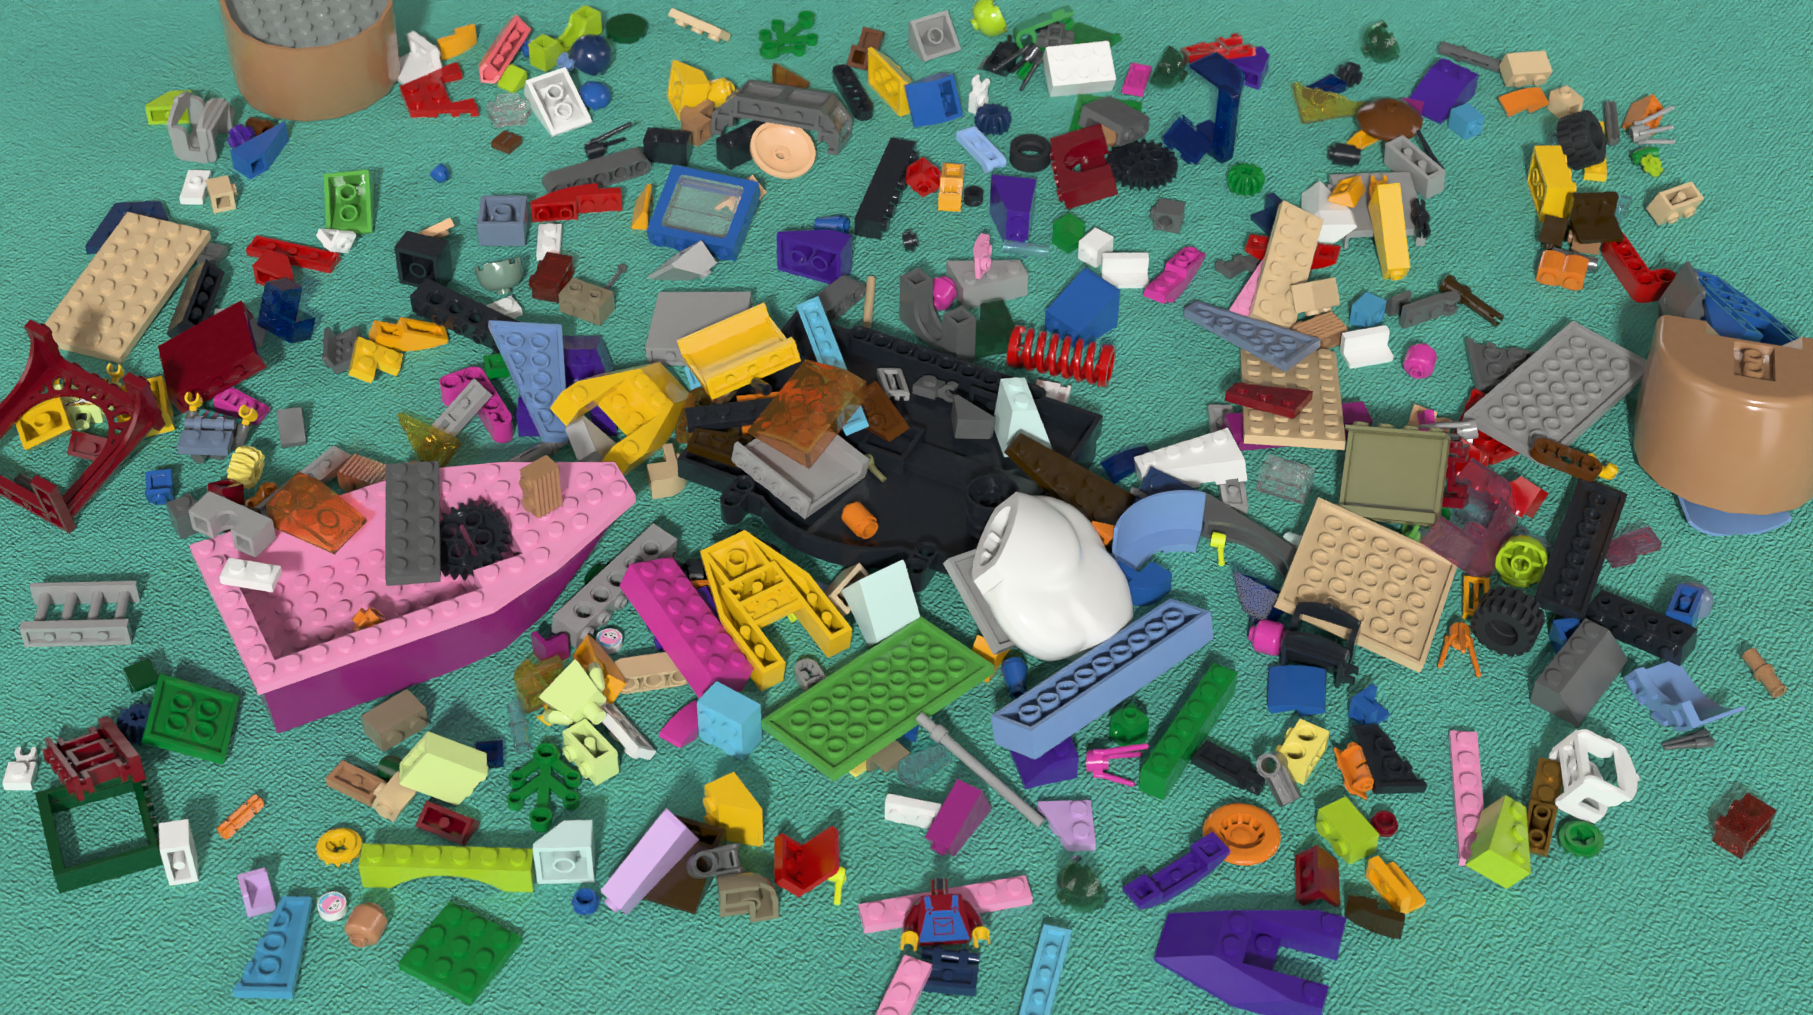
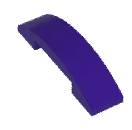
(1180, 875)

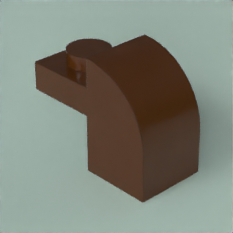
(859, 54)

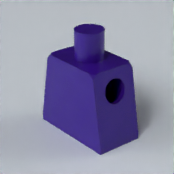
(1254, 67)

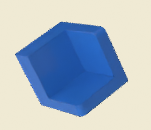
(1561, 632)
(1365, 709)

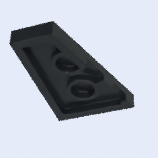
(1387, 769)

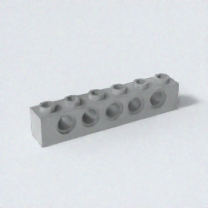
(602, 595)

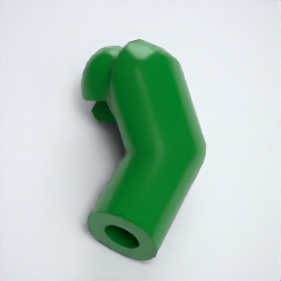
(1643, 152)

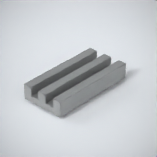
(893, 389)

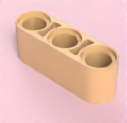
(649, 673)

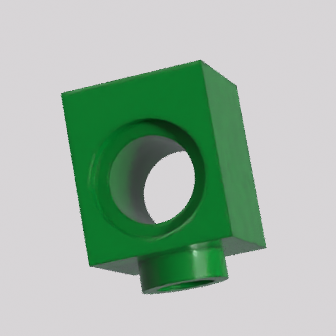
(1129, 726)

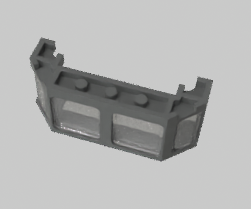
(787, 107)

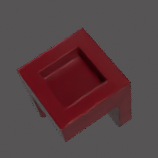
(228, 488)

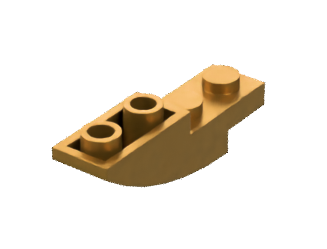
(1541, 806)

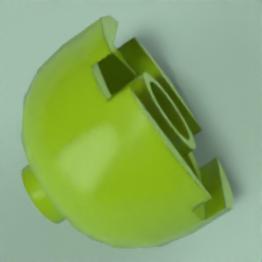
(988, 18)
(1521, 561)

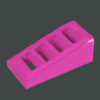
(226, 400)

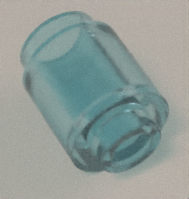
(1474, 512)

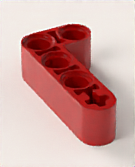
(1633, 273)

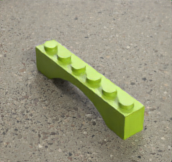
(395, 863)

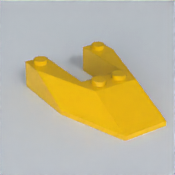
(638, 400)
(760, 586)

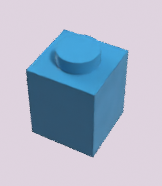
(1466, 121)

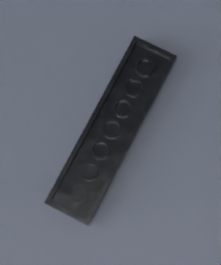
(1580, 549)

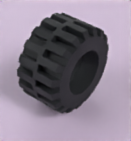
(1581, 139)
(1507, 621)

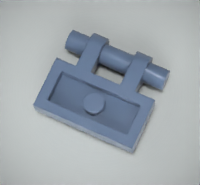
(206, 442)

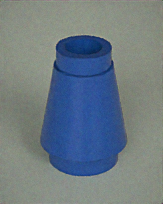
(837, 223)
(1015, 675)

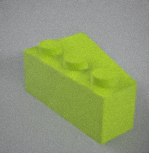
(1502, 843)

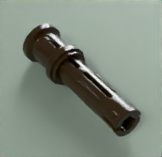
(1471, 300)

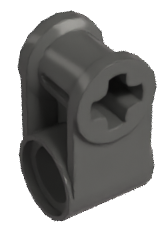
(720, 861)

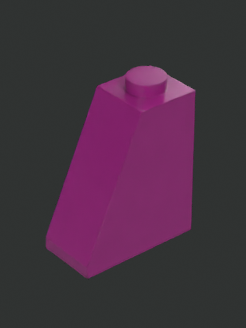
(957, 819)

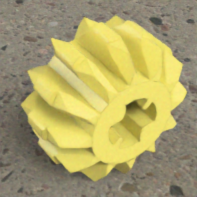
(246, 466)

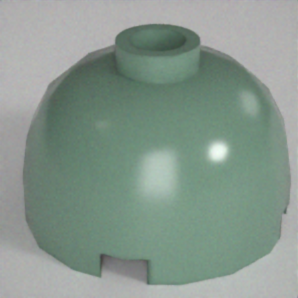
(499, 275)

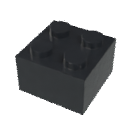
(423, 258)

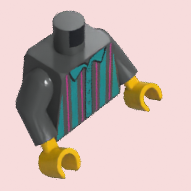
(239, 434)

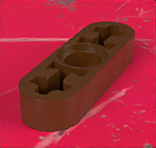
(1581, 471)

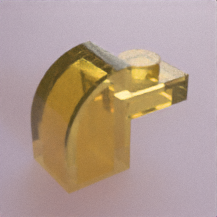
(534, 679)

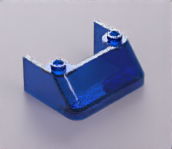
(1230, 82)

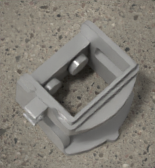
(207, 122)

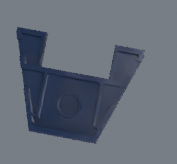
(115, 215)

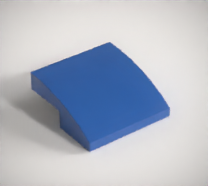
(1297, 689)

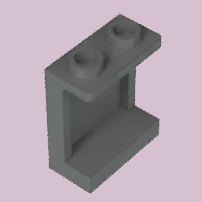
(1117, 116)

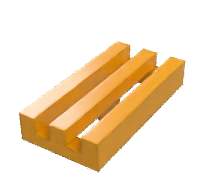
(1466, 611)

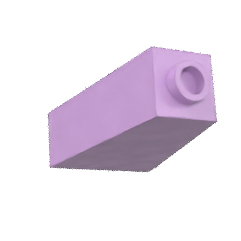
(648, 862)

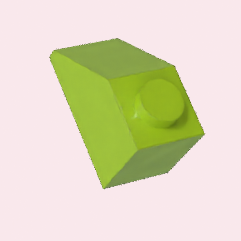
(160, 108)

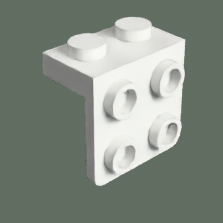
(420, 61)

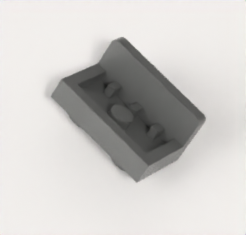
(339, 348)

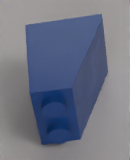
(1084, 309)

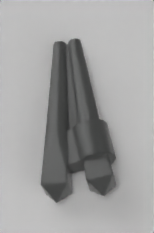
(1695, 740)

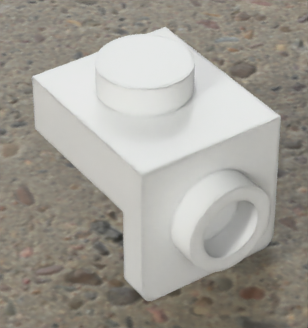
(336, 240)

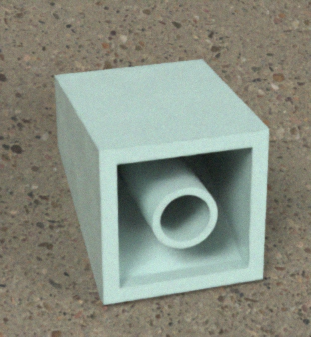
(1017, 414)
(882, 602)

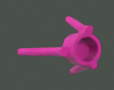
(1098, 760)

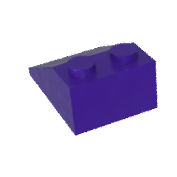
(1445, 88)
(815, 254)

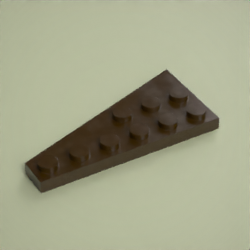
(1070, 482)

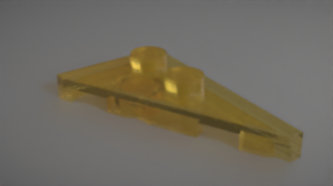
(1318, 105)
(428, 441)

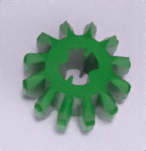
(1245, 179)

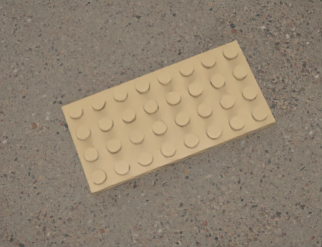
(125, 286)
(1317, 424)

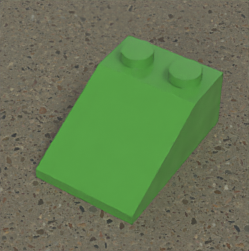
(349, 201)

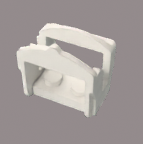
(1584, 780)

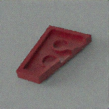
(1270, 399)

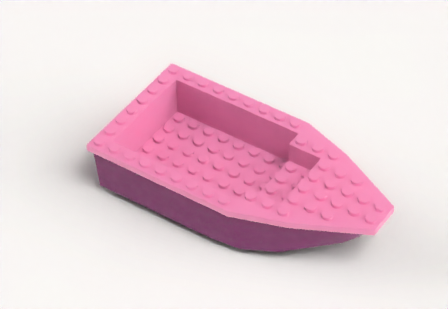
(302, 633)

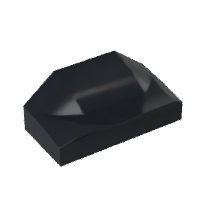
(999, 54)

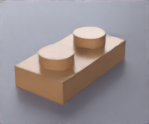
(354, 782)

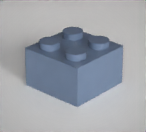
(503, 221)

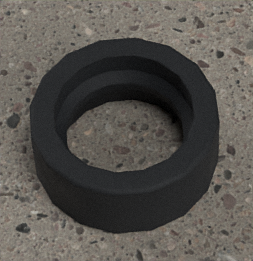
(1028, 163)

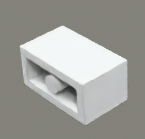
(178, 852)

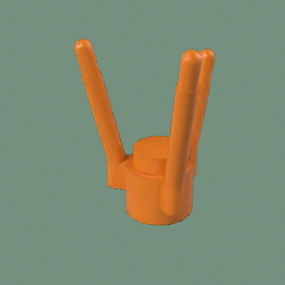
(1460, 639)

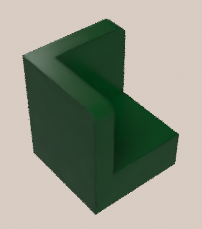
(140, 676)

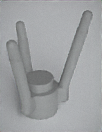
(1640, 132)
(1466, 429)

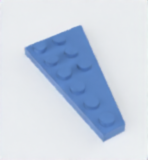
(537, 367)

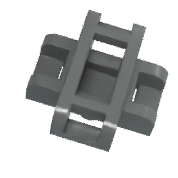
(1055, 36)

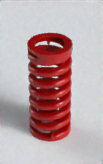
(1102, 372)

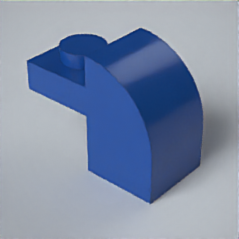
(1147, 585)

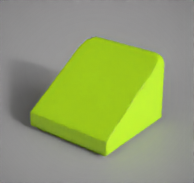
(512, 79)

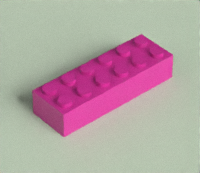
(685, 625)

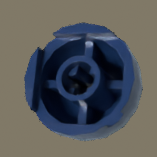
(591, 54)

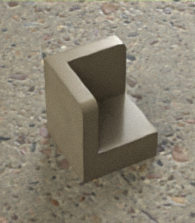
(887, 757)

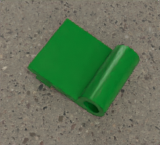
(1037, 22)
(1088, 34)

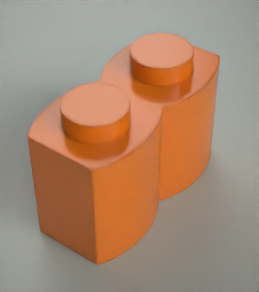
(1562, 270)

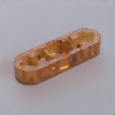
(681, 426)

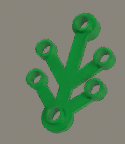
(772, 49)
(544, 758)

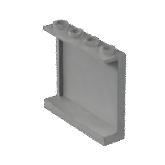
(1361, 210)
(686, 313)
(796, 485)

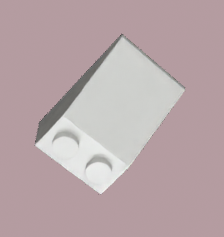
(556, 102)

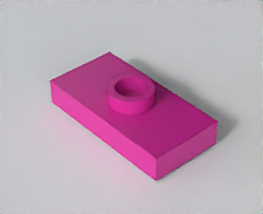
(1137, 79)

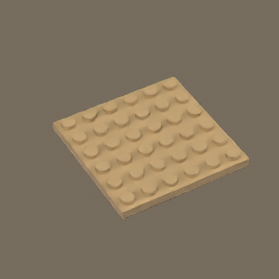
(1374, 576)

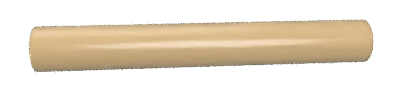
(869, 302)

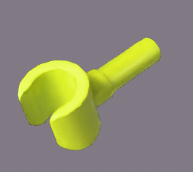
(1218, 541)
(839, 879)

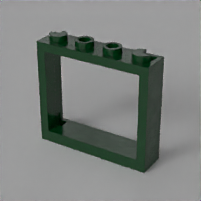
(106, 868)

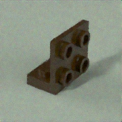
(1594, 217)

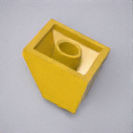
(686, 87)

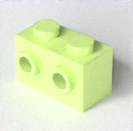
(590, 752)

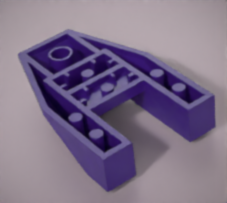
(582, 359)
(1237, 950)

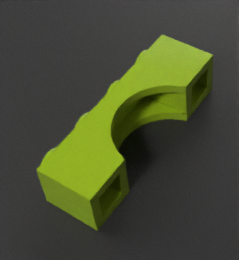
(546, 50)

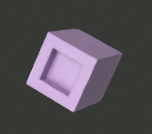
(256, 892)

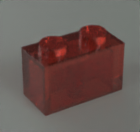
(551, 276)

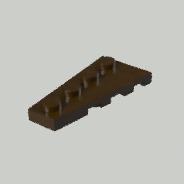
(715, 445)

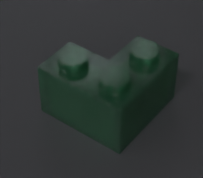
(993, 329)

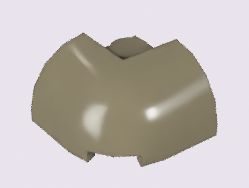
(747, 894)

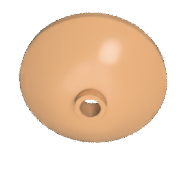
(787, 143)

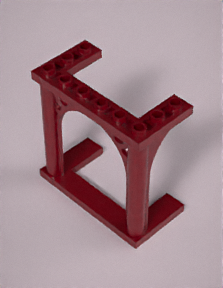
(42, 369)

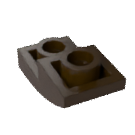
(1365, 914)

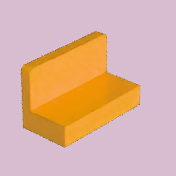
(1393, 886)

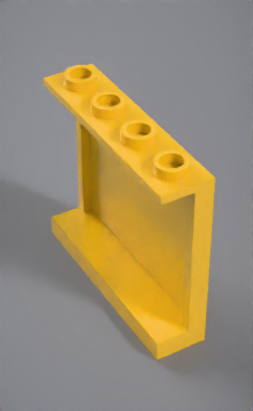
(737, 351)

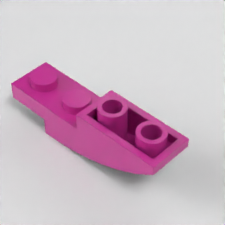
(1176, 277)

